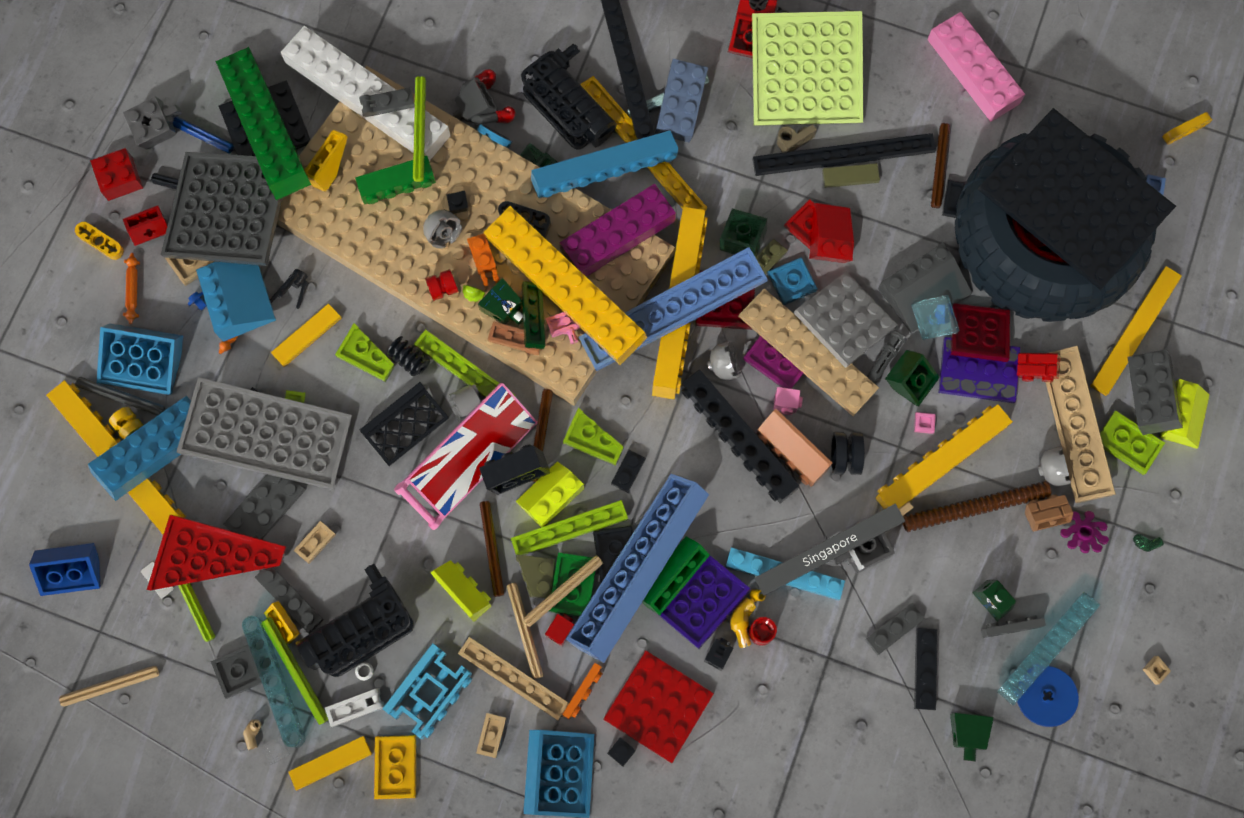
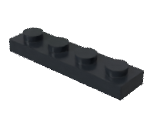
(925, 669)

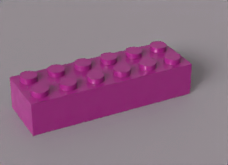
(618, 230)

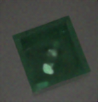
(743, 231)

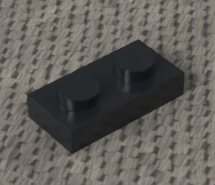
(628, 471)

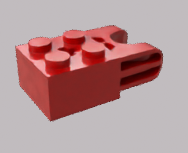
(743, 25)

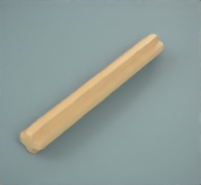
(562, 591)
(525, 631)
(108, 686)

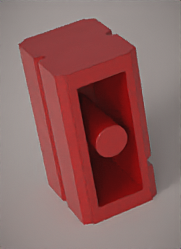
(1038, 366)

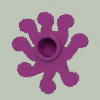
(1085, 533)

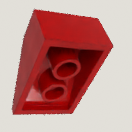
(831, 234)

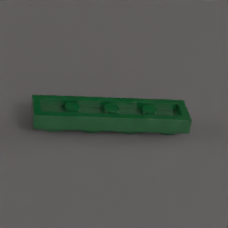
(533, 316)

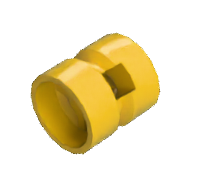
(125, 422)

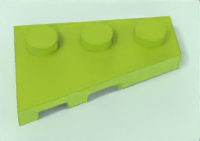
(364, 354)
(591, 439)

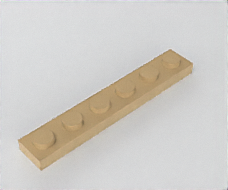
(513, 678)

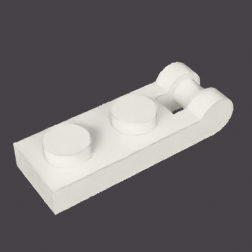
(354, 707)

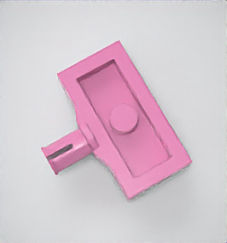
(562, 324)

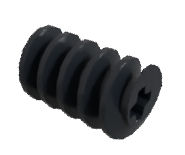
(406, 357)

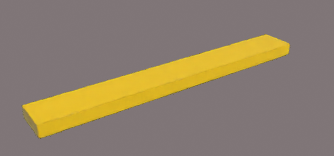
(1135, 331)

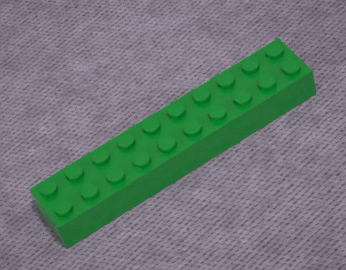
(263, 124)

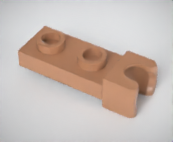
(509, 337)

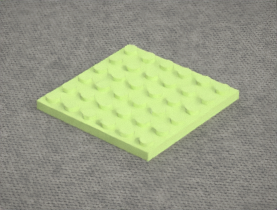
(807, 68)

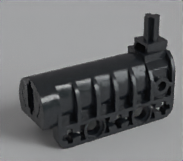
(566, 100)
(357, 628)

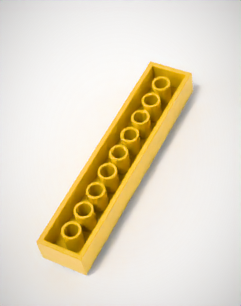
(685, 265)
(565, 285)

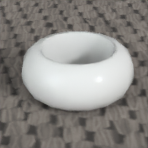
(358, 668)

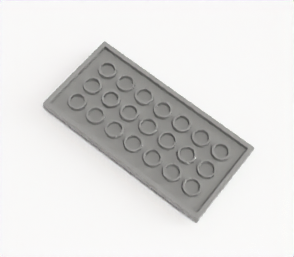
(264, 433)

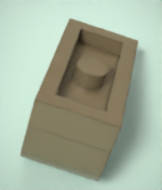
(796, 139)

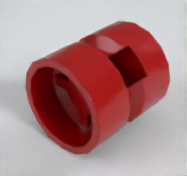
(440, 285)
(762, 631)

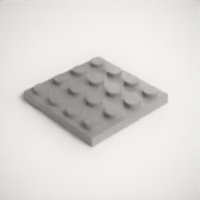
(845, 319)

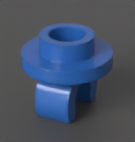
(195, 298)

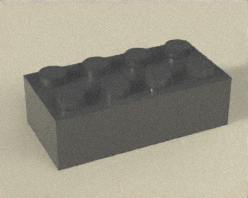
(1154, 392)

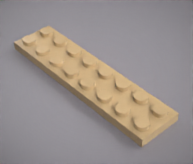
(803, 349)
(1079, 429)

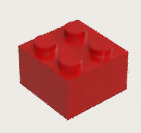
(116, 174)

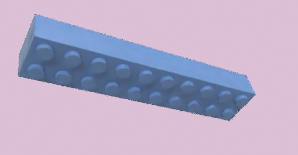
(637, 567)

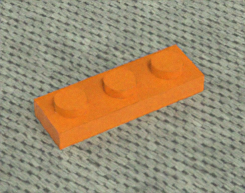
(583, 692)

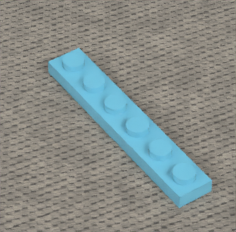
(810, 582)

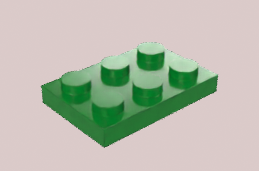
(578, 598)

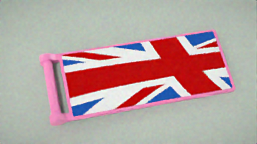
(454, 464)

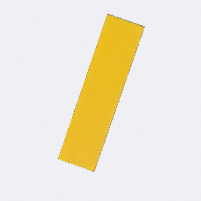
(306, 335)
(330, 763)

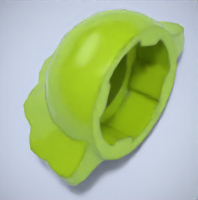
(472, 293)

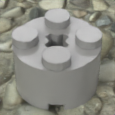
(464, 401)

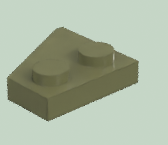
(537, 575)

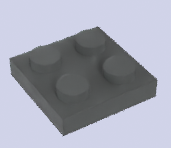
(236, 672)

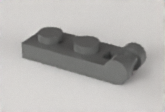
(387, 102)

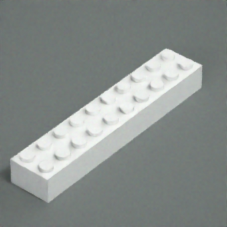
(349, 80)

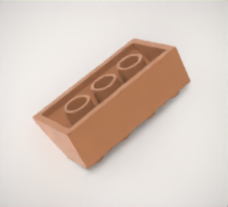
(793, 448)

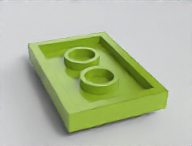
(1125, 441)

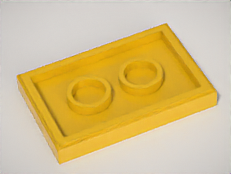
(395, 767)

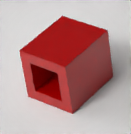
(560, 629)

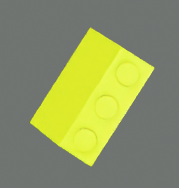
(1193, 406)
(550, 494)
(462, 589)

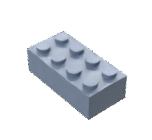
(681, 99)

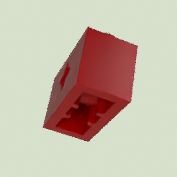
(145, 225)

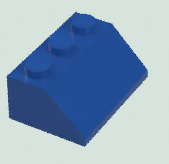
(66, 569)

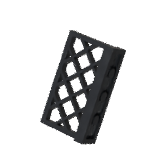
(392, 412)

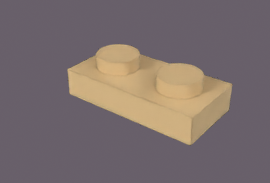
(314, 542)
(491, 735)

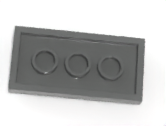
(264, 506)

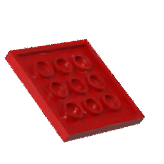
(658, 706)

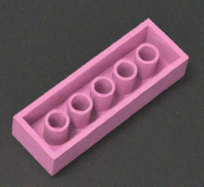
(976, 66)

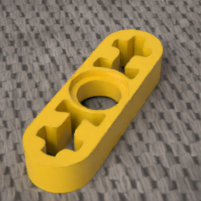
(1187, 128)
(97, 233)

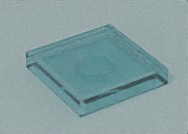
(935, 317)

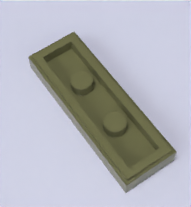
(850, 175)

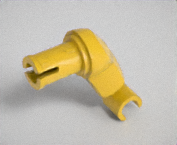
(740, 617)

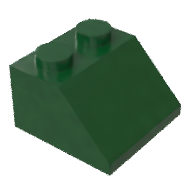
(912, 377)

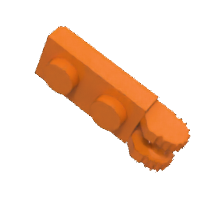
(483, 257)

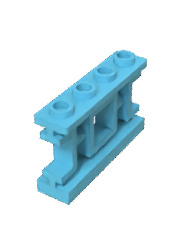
(414, 681)

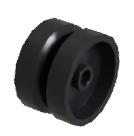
(847, 453)

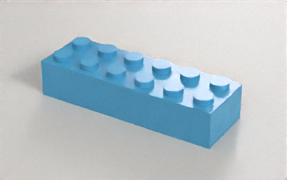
(141, 452)

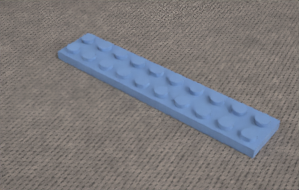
(687, 301)

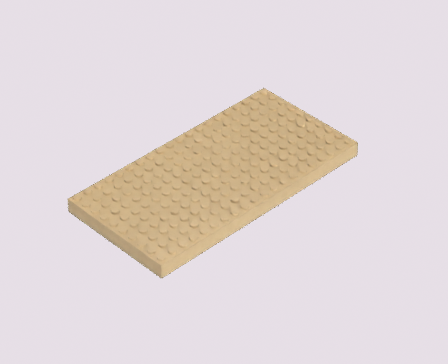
(392, 252)

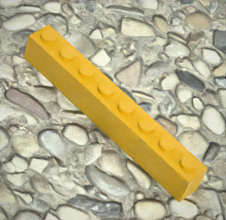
(945, 458)

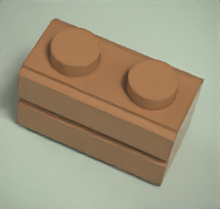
(1048, 512)

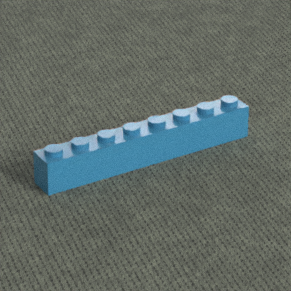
(604, 164)

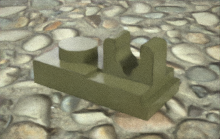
(771, 255)

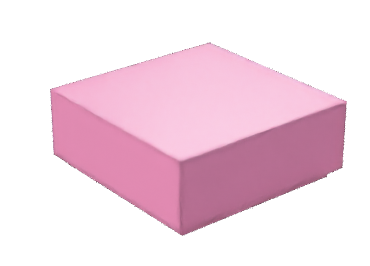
(924, 423)

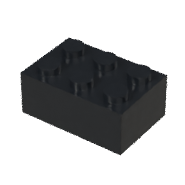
(514, 469)

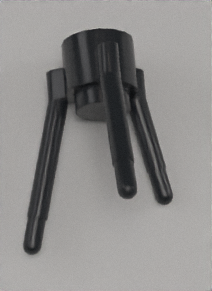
(296, 279)

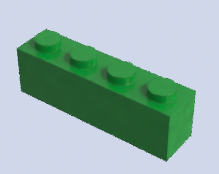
(392, 181)
(676, 573)

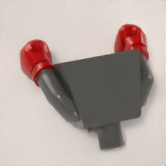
(476, 103)

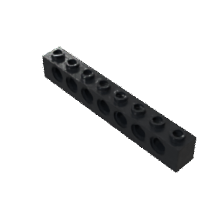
(700, 382)

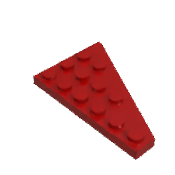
(205, 552)

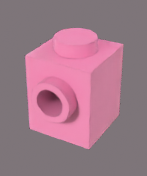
(787, 400)

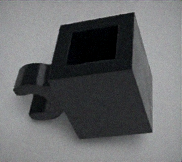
(719, 653)

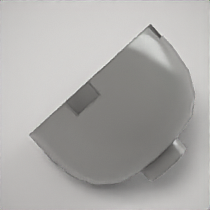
(441, 228)
(724, 361)
(1054, 467)

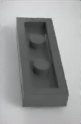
(1013, 626)
(894, 629)

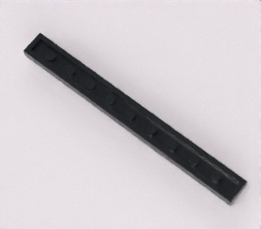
(627, 69)
(844, 154)

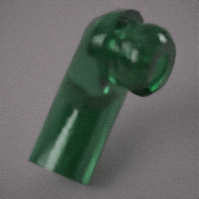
(1146, 544)

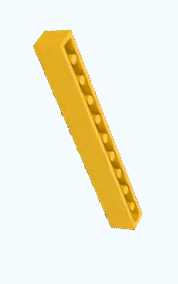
(100, 439)

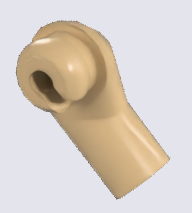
(250, 733)

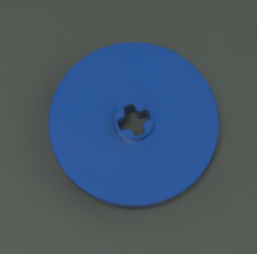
(1063, 697)

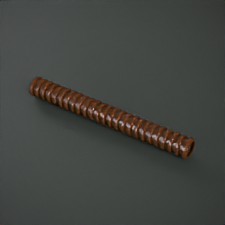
(979, 505)

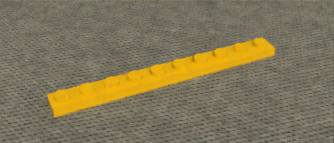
(663, 171)

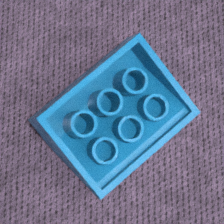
(235, 298)
(138, 358)
(559, 773)

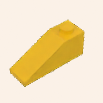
(326, 162)

